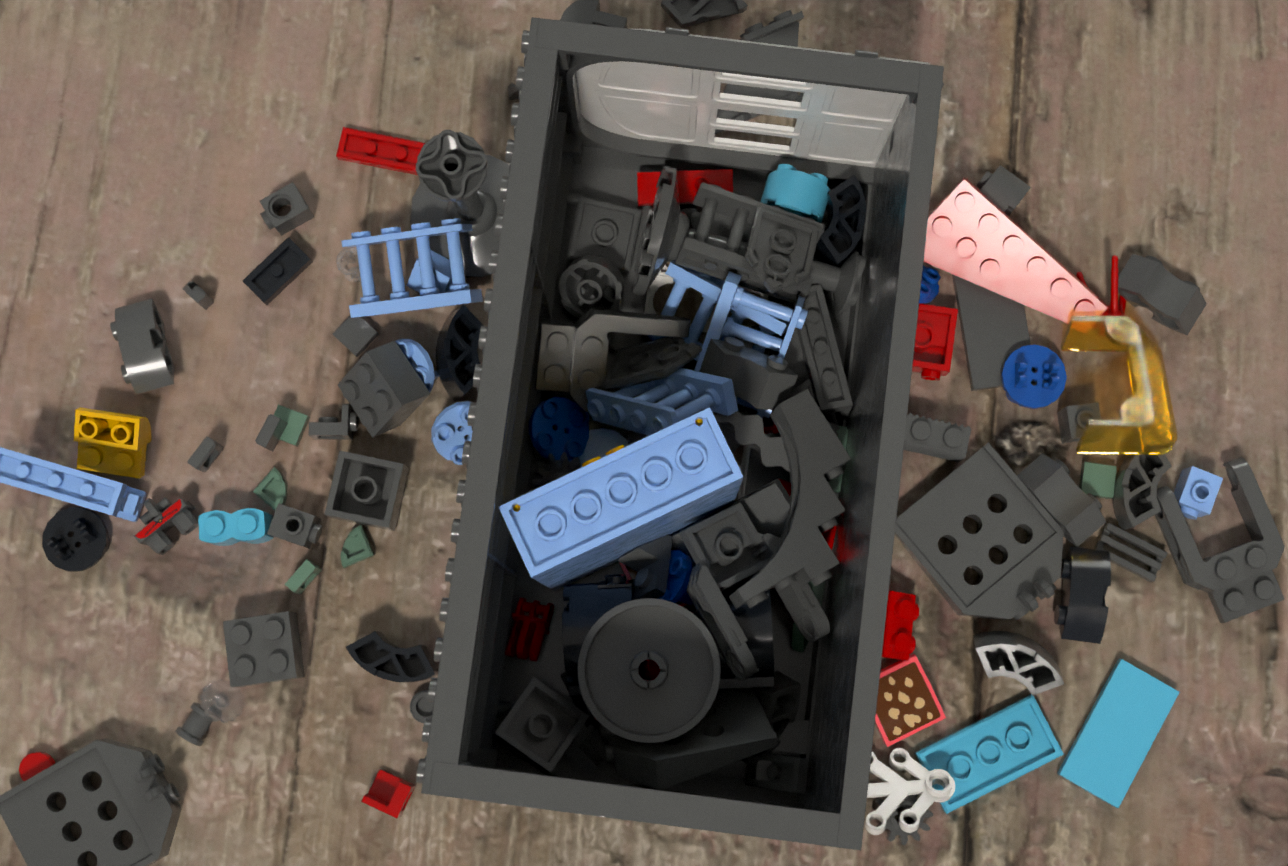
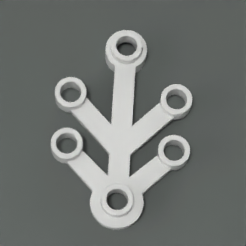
(897, 789)

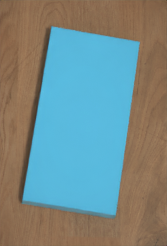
(1118, 733)
(992, 751)

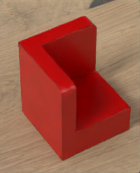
(389, 794)

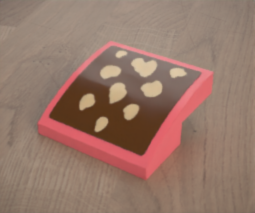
(905, 701)

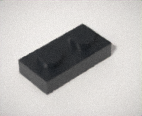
(277, 271)

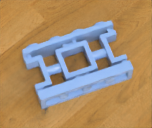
(70, 485)

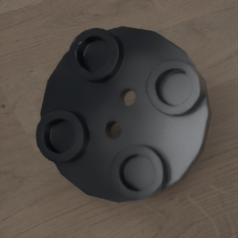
(63, 549)

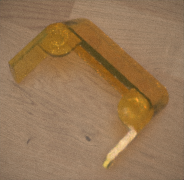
(1147, 418)

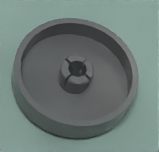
(612, 677)

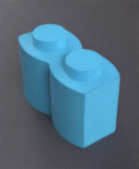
(228, 529)

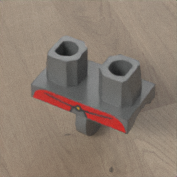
(155, 533)

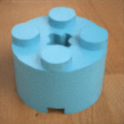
(797, 192)

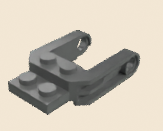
(576, 355)
(726, 554)
(1241, 576)

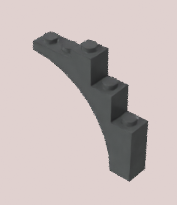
(814, 460)

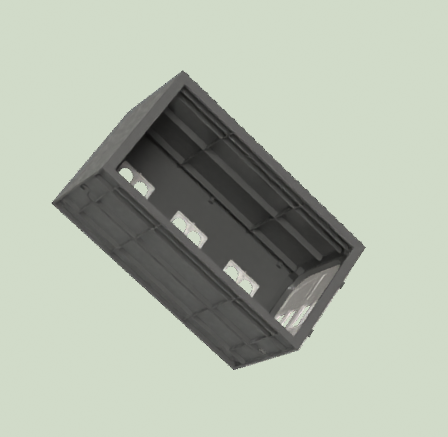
(586, 121)

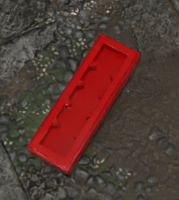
(687, 184)

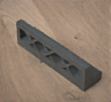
(823, 357)

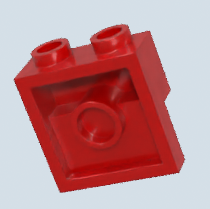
(934, 341)
(898, 637)

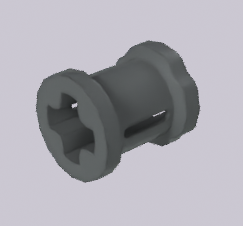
(195, 725)

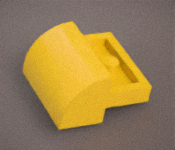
(111, 442)

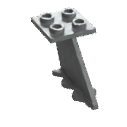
(781, 32)
(747, 429)

